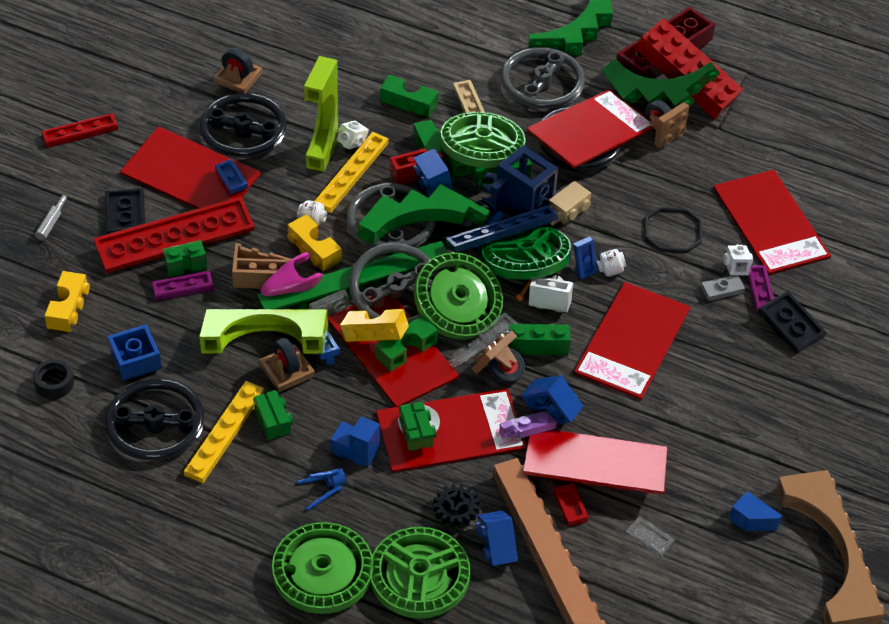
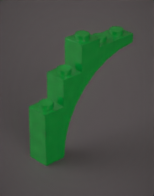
(584, 28)
(677, 89)

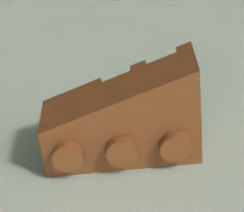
(254, 268)

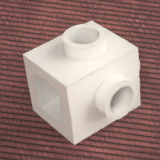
(352, 134)
(738, 260)

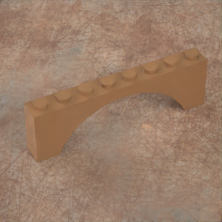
(817, 498)

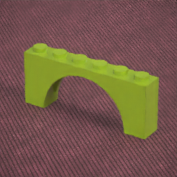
(323, 89)
(225, 325)

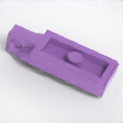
(527, 425)

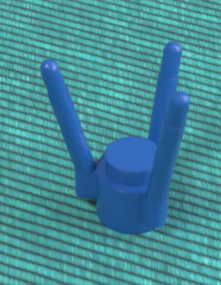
(332, 479)

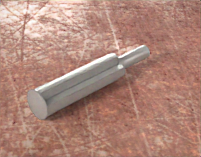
(50, 219)

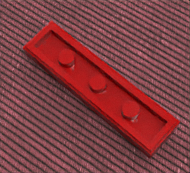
(79, 130)

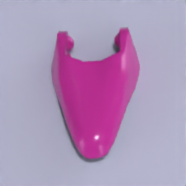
(287, 279)

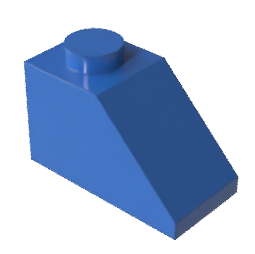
(754, 514)

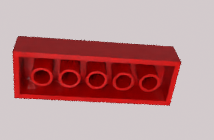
(678, 57)

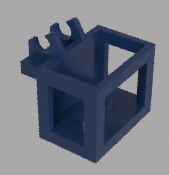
(514, 190)

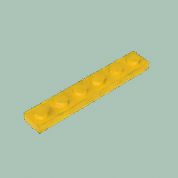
(352, 171)
(223, 433)

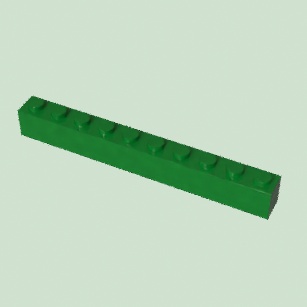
(372, 275)

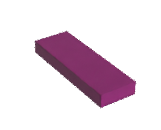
(182, 285)
(759, 286)

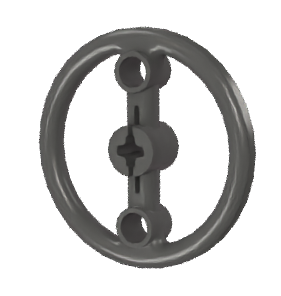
(542, 78)
(395, 235)
(394, 280)

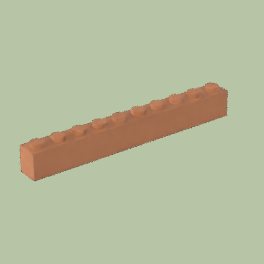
(545, 544)

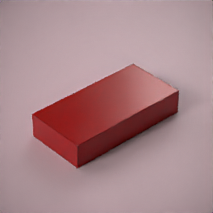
(570, 504)

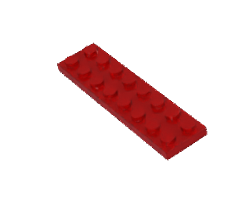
(148, 240)

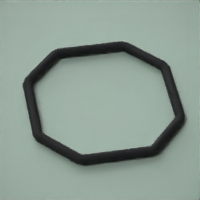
(671, 248)

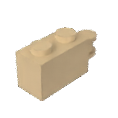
(570, 202)

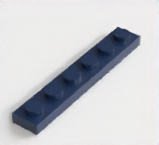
(501, 229)

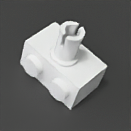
(551, 293)

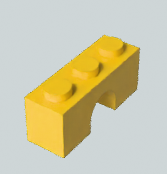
(322, 253)
(64, 314)
(388, 326)

